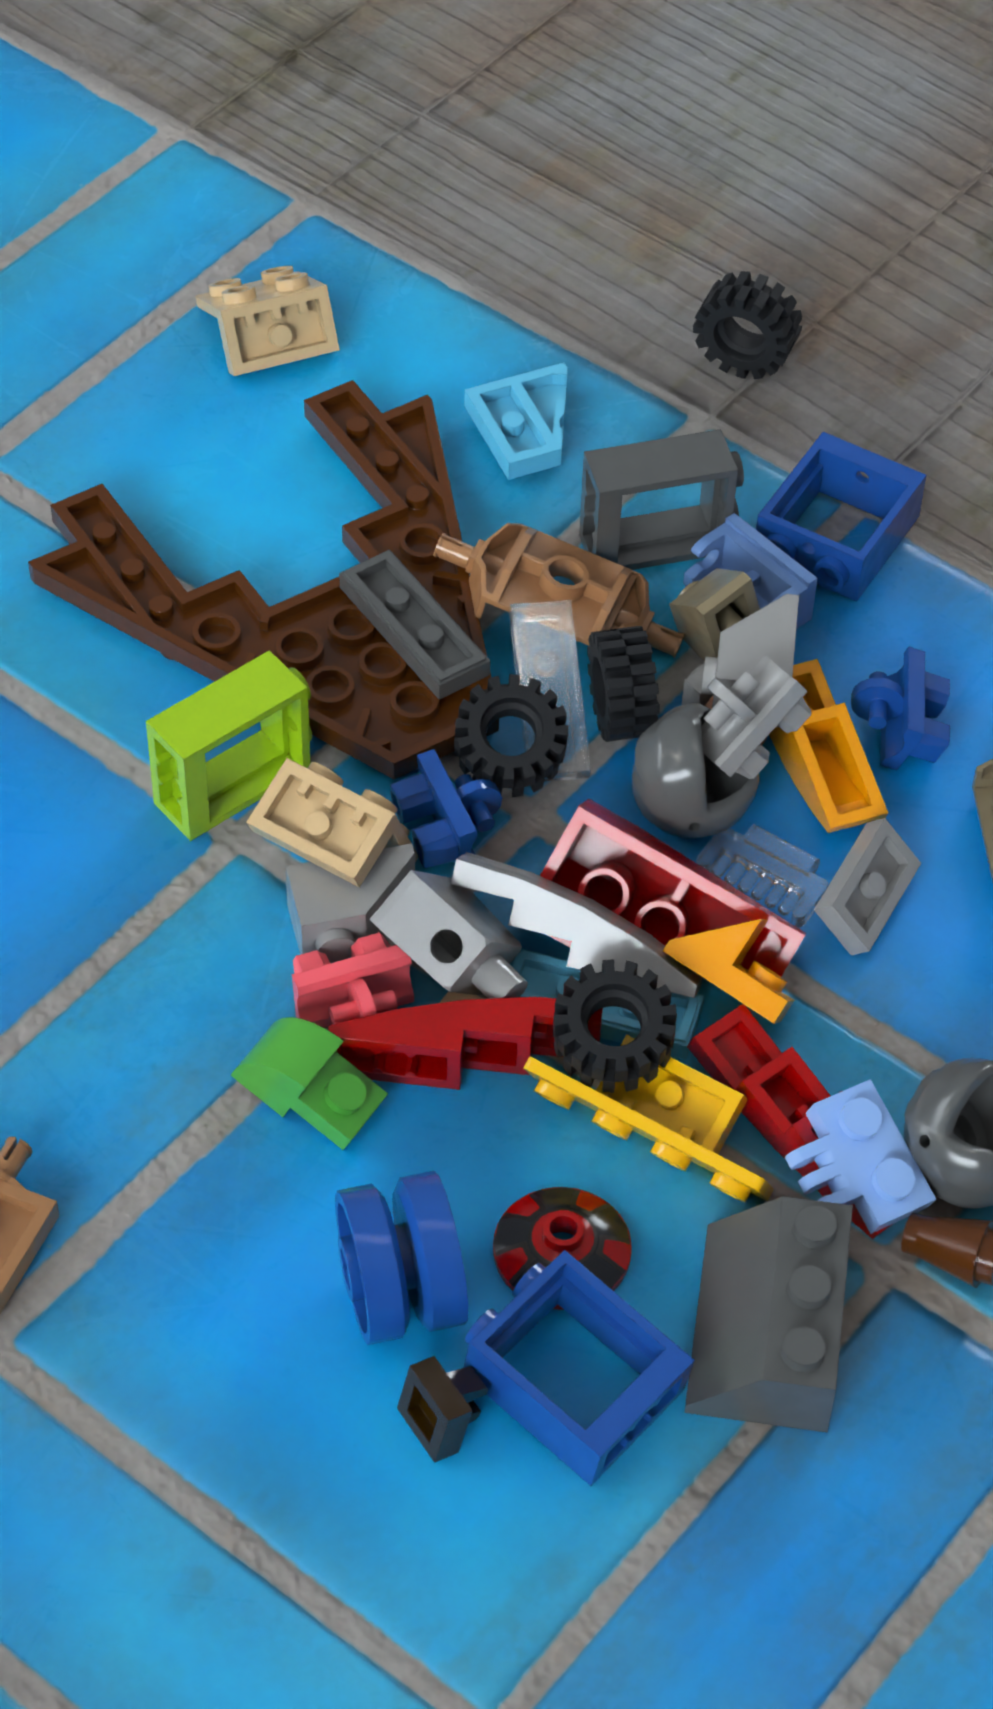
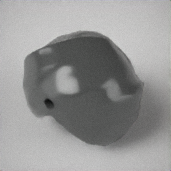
(680, 785)
(952, 1131)

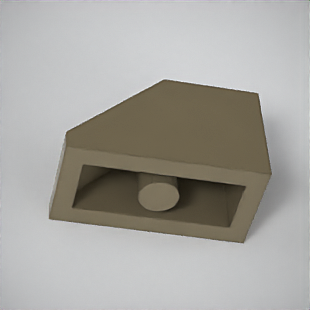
(712, 606)

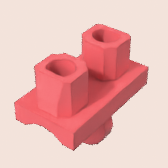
(356, 987)

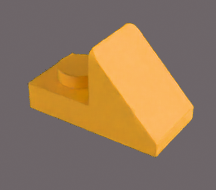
(718, 957)

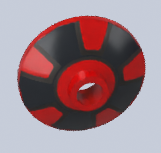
(526, 1237)

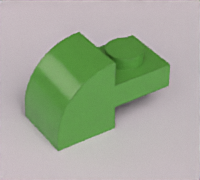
(300, 1070)

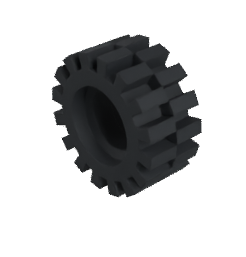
(758, 305)
(622, 682)
(518, 701)
(622, 990)

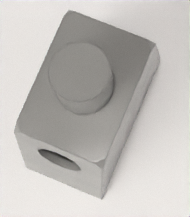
(451, 936)

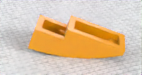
(828, 758)

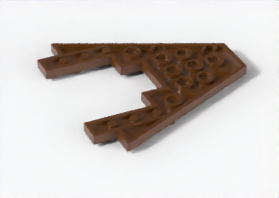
(359, 686)

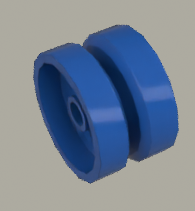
(409, 1256)

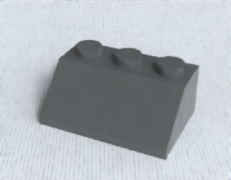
(771, 1314)

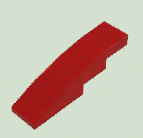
(440, 1039)
(774, 1082)

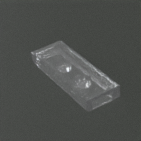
(548, 653)

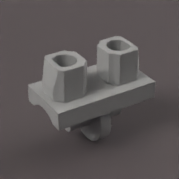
(749, 715)

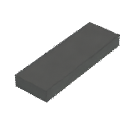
(414, 624)

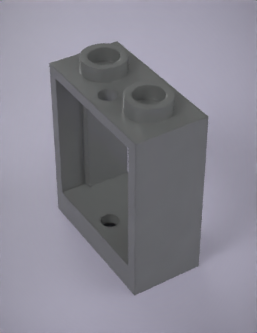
(650, 466)

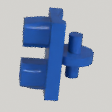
(899, 709)
(452, 810)

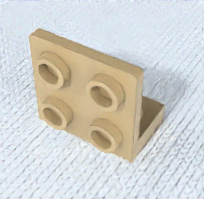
(271, 319)
(327, 822)

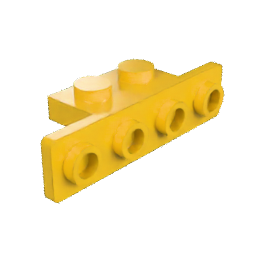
(677, 1110)

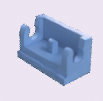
(772, 571)

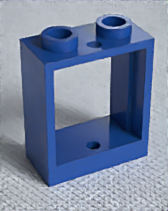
(835, 470)
(616, 1324)

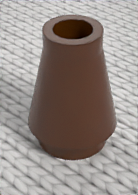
(952, 1245)

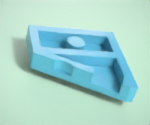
(522, 418)

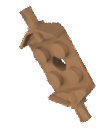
(521, 567)

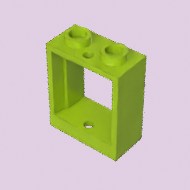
(205, 793)

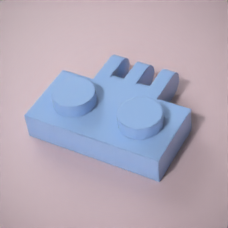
(862, 1158)

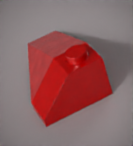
(659, 886)

